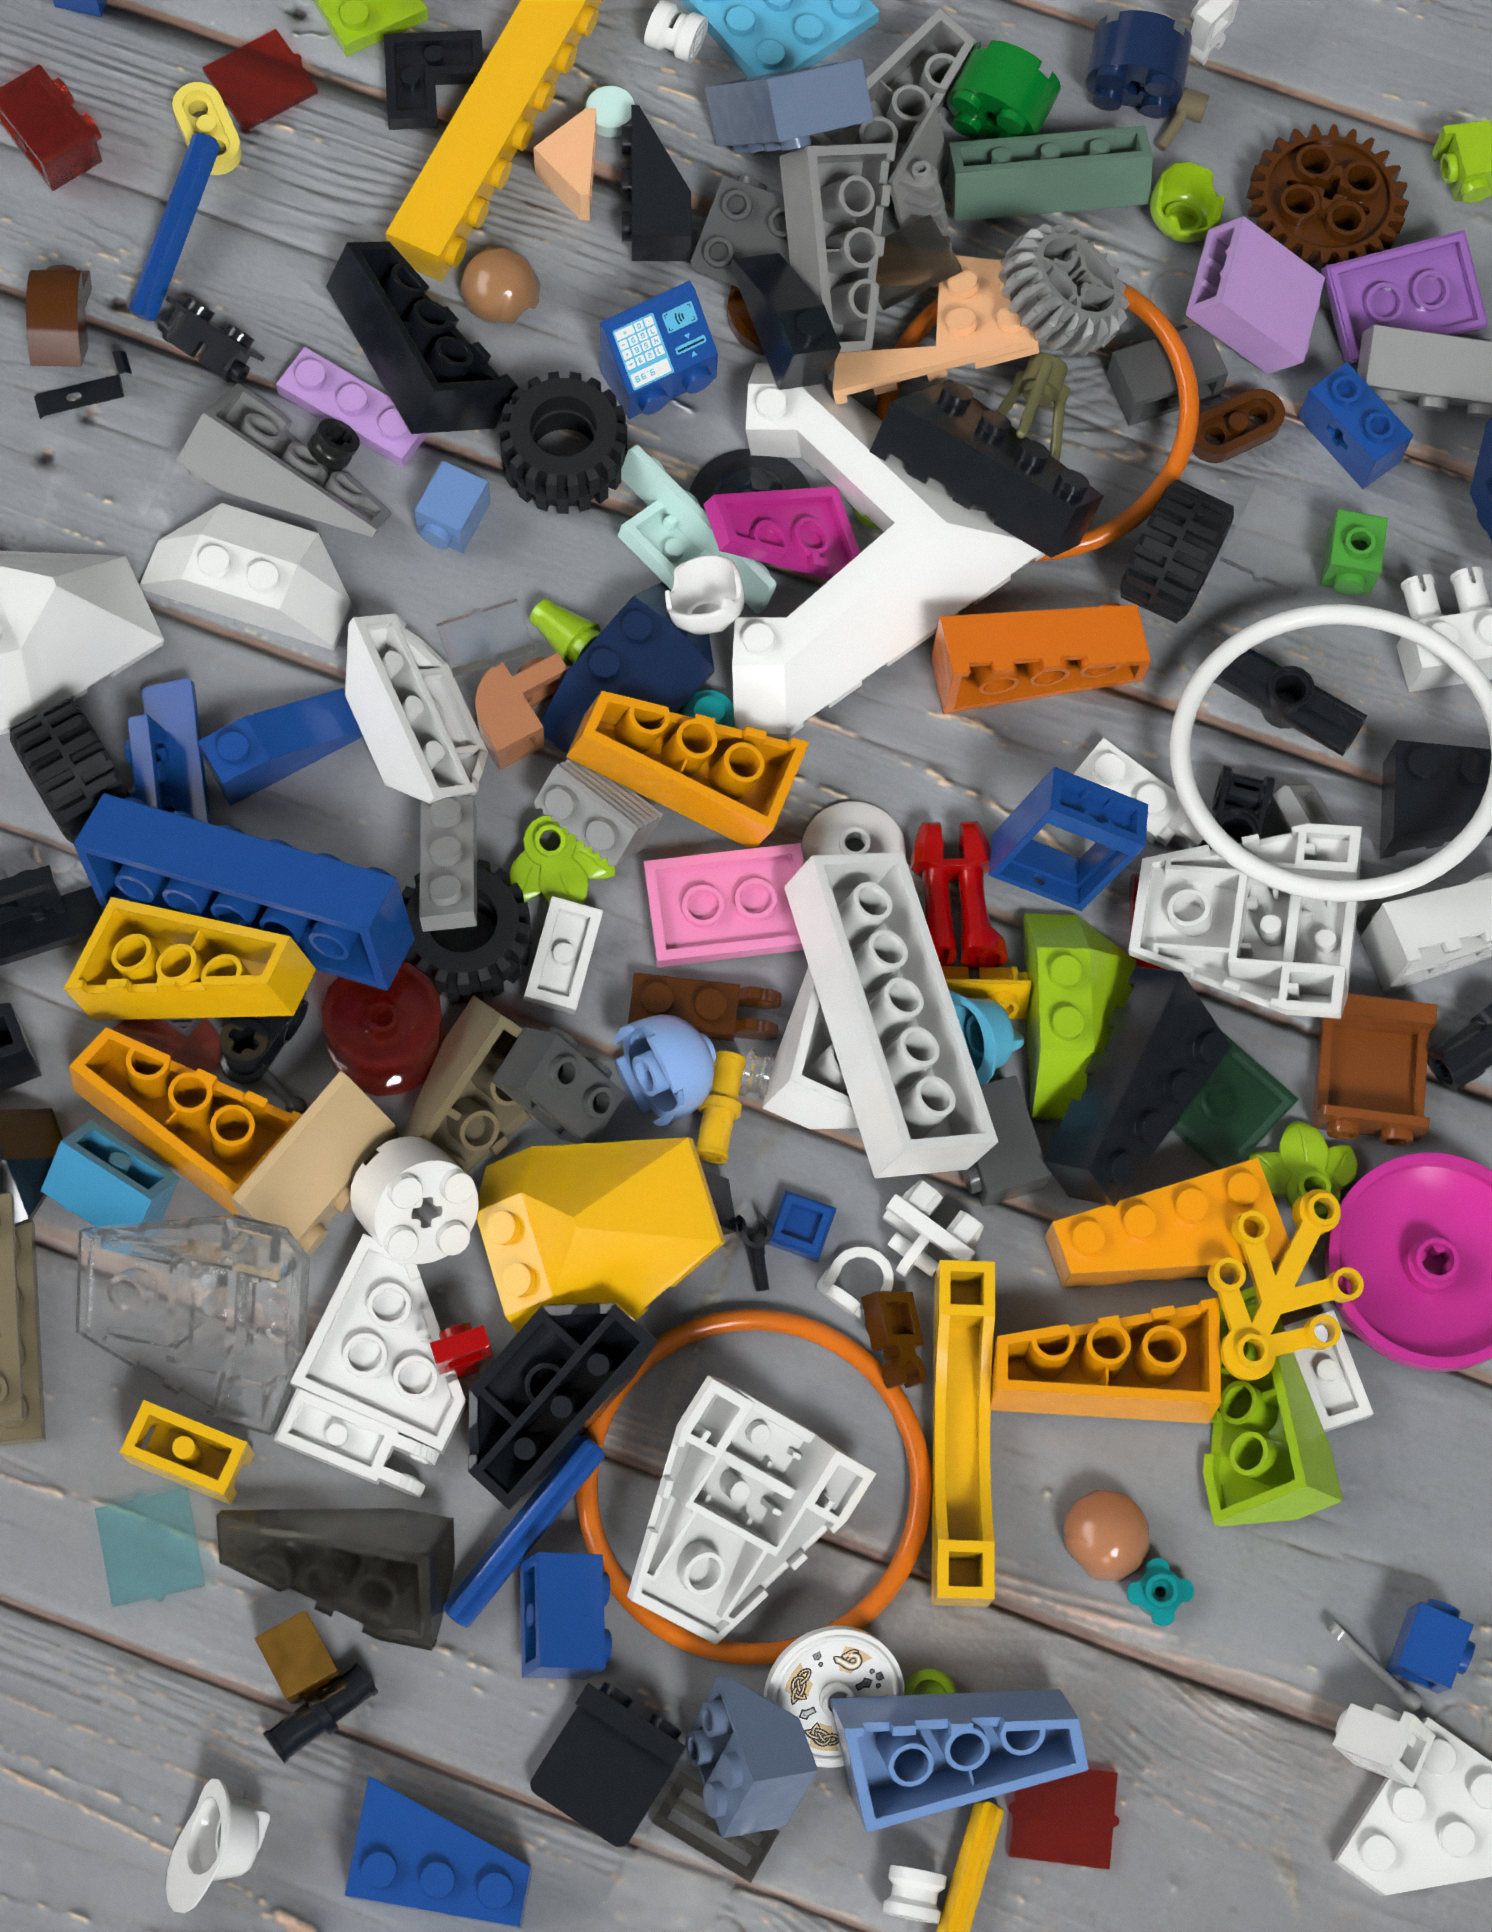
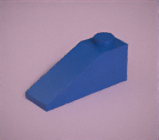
(277, 743)

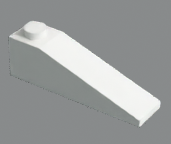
(806, 1072)

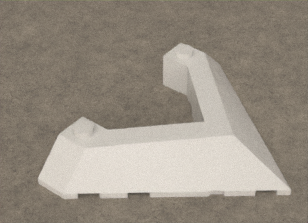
(890, 595)

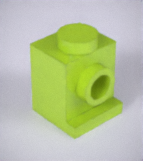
(1466, 159)

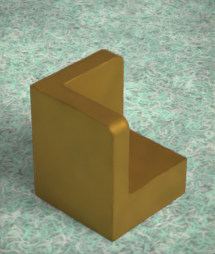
(297, 1657)

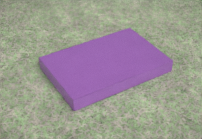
(1408, 287)

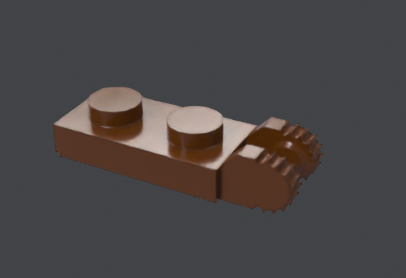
(705, 1005)

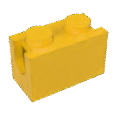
(186, 1452)

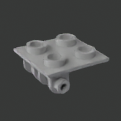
(920, 173)

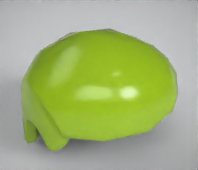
(1186, 202)

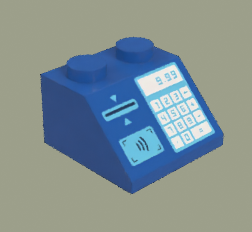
(658, 351)

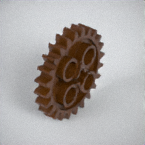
(1327, 197)

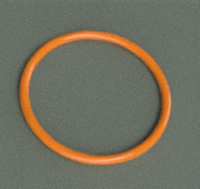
(1186, 429)
(917, 1457)

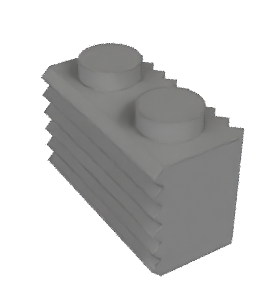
(598, 811)

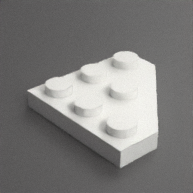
(378, 1353)
(1426, 1831)

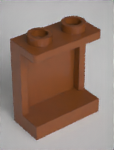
(1374, 1070)

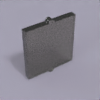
(914, 262)

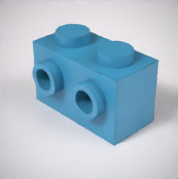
(107, 1179)

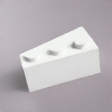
(1430, 933)

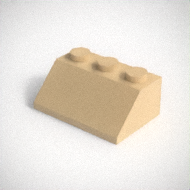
(315, 1163)

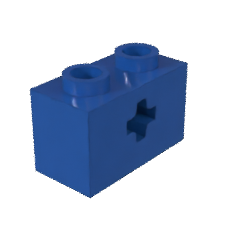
(1355, 425)

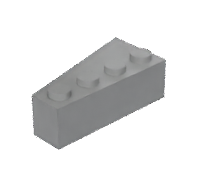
(835, 229)

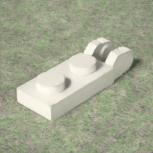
(350, 1441)

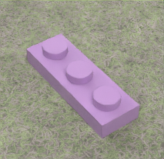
(338, 395)

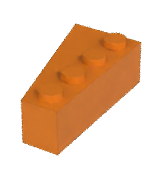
(1036, 654)

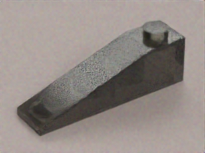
(366, 1563)

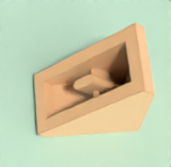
(568, 160)

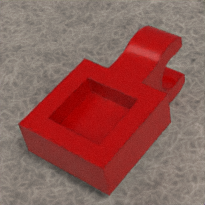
(461, 1349)

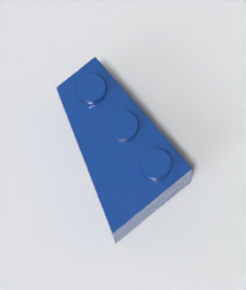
(432, 1865)

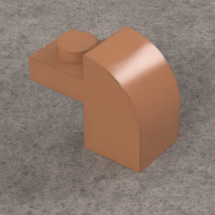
(507, 704)

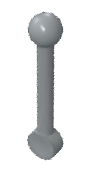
(1408, 1699)

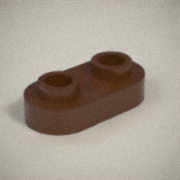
(1233, 428)

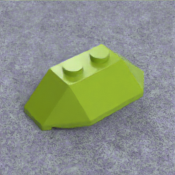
(1073, 994)

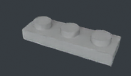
(448, 864)

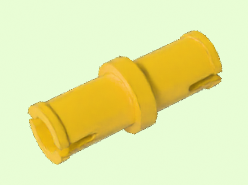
(720, 1108)

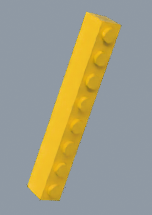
(488, 131)

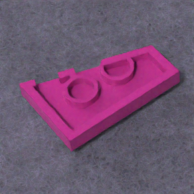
(785, 528)

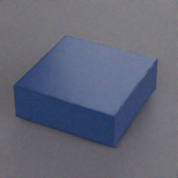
(801, 1226)

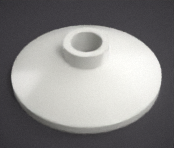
(848, 820)

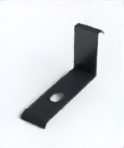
(92, 391)

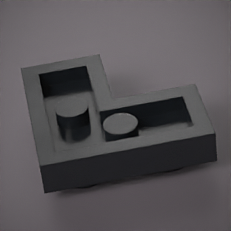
(420, 63)

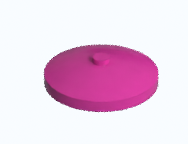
(1425, 1259)

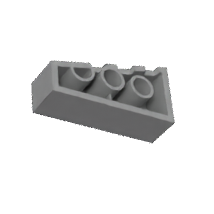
(908, 85)

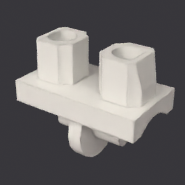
(911, 1218)

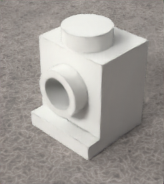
(1384, 1741)

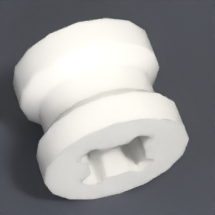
(914, 1894)

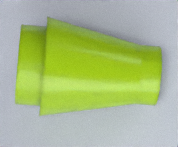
(564, 630)

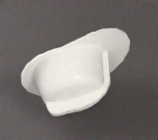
(214, 1844)

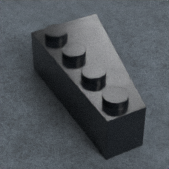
(414, 343)

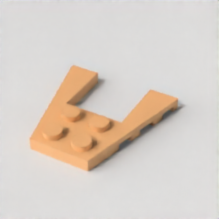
(970, 329)

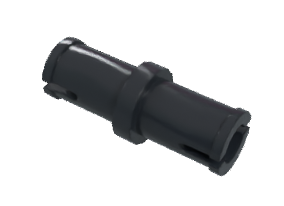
(320, 1712)

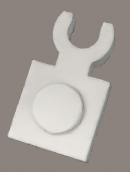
(1209, 24)

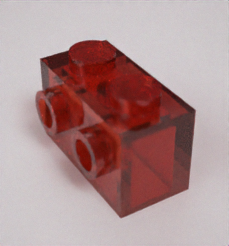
(48, 128)

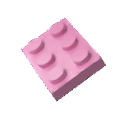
(722, 904)

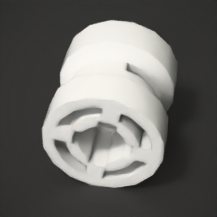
(676, 31)

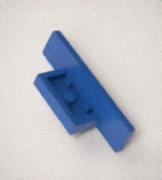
(167, 751)

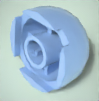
(665, 1066)

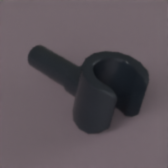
(756, 1245)

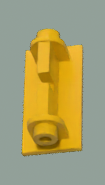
(998, 984)

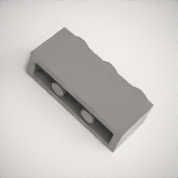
(1428, 369)

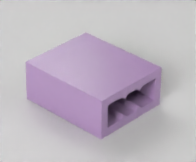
(1255, 295)

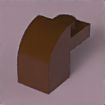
(57, 315)

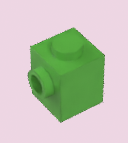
(1354, 552)

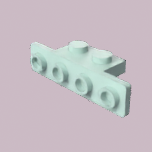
(679, 529)

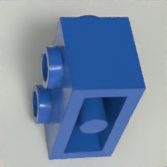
(564, 1616)

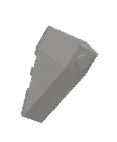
(248, 452)

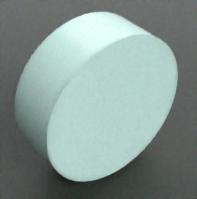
(612, 109)

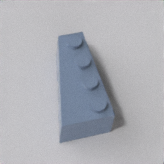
(788, 106)

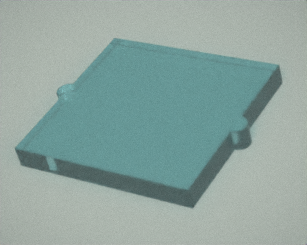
(150, 1547)

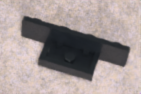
(41, 918)

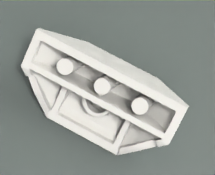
(252, 573)
(411, 711)

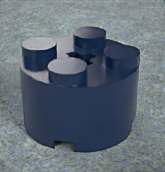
(1138, 63)

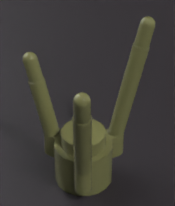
(1040, 385)

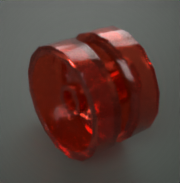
(383, 1036)

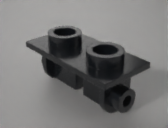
(226, 349)

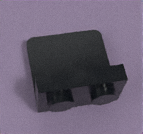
(608, 1764)

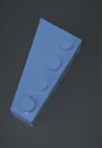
(952, 1749)

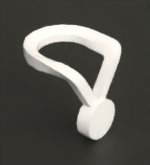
(840, 1297)

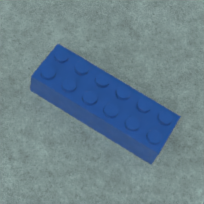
(337, 913)

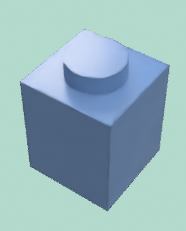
(452, 507)

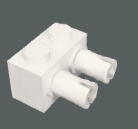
(1468, 629)

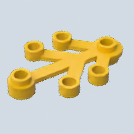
(1277, 1290)

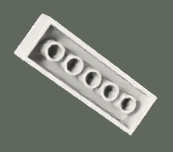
(890, 1014)

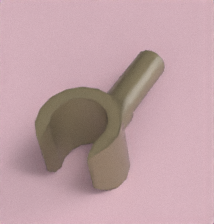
(1190, 107)

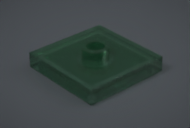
(1234, 1110)

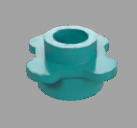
(1160, 1608)

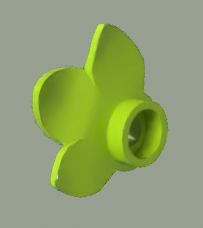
(556, 872)
(1307, 1163)

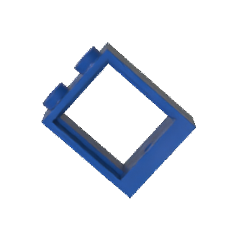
(1080, 807)

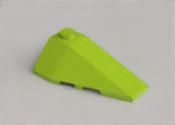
(1267, 1444)

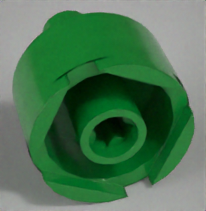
(1001, 93)

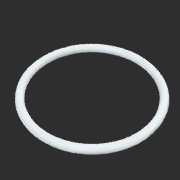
(1268, 873)

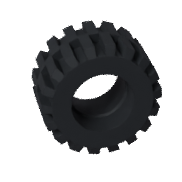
(559, 406)
(1176, 551)
(66, 764)
(488, 965)

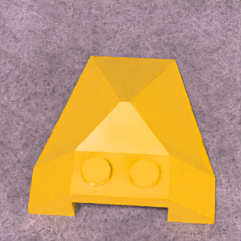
(595, 1223)

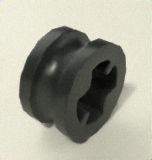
(333, 444)

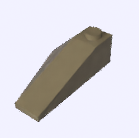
(459, 1102)

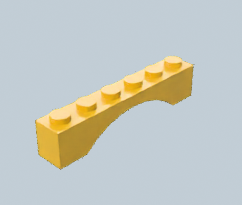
(961, 1434)

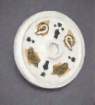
(827, 1666)

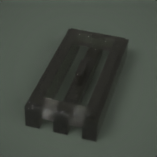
(673, 1801)

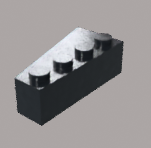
(990, 469)
(1137, 1088)

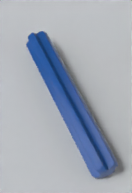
(174, 227)
(524, 1531)

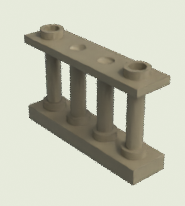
(20, 1339)

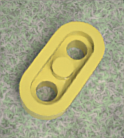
(216, 122)

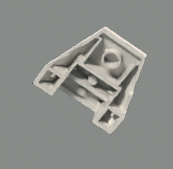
(66, 628)
(1248, 937)
(738, 1509)

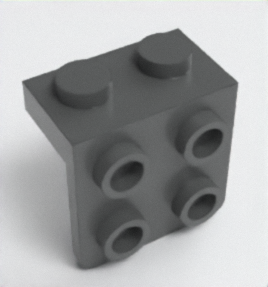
(740, 224)

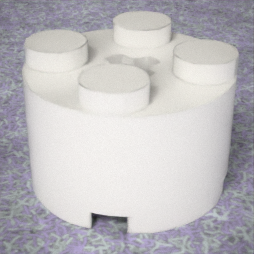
(415, 1201)

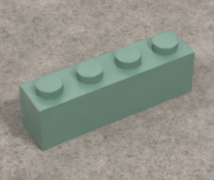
(1050, 173)

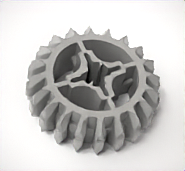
(1063, 289)

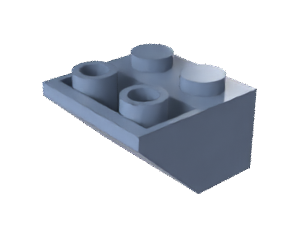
(749, 1759)

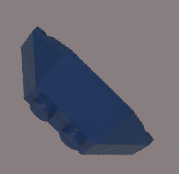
(634, 657)

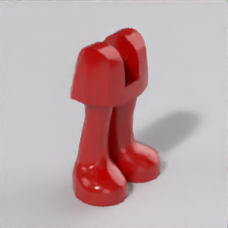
(979, 940)

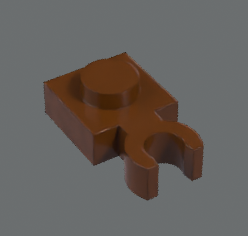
(896, 1331)

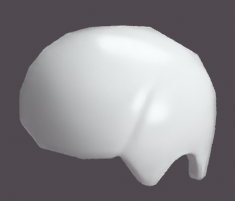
(705, 595)

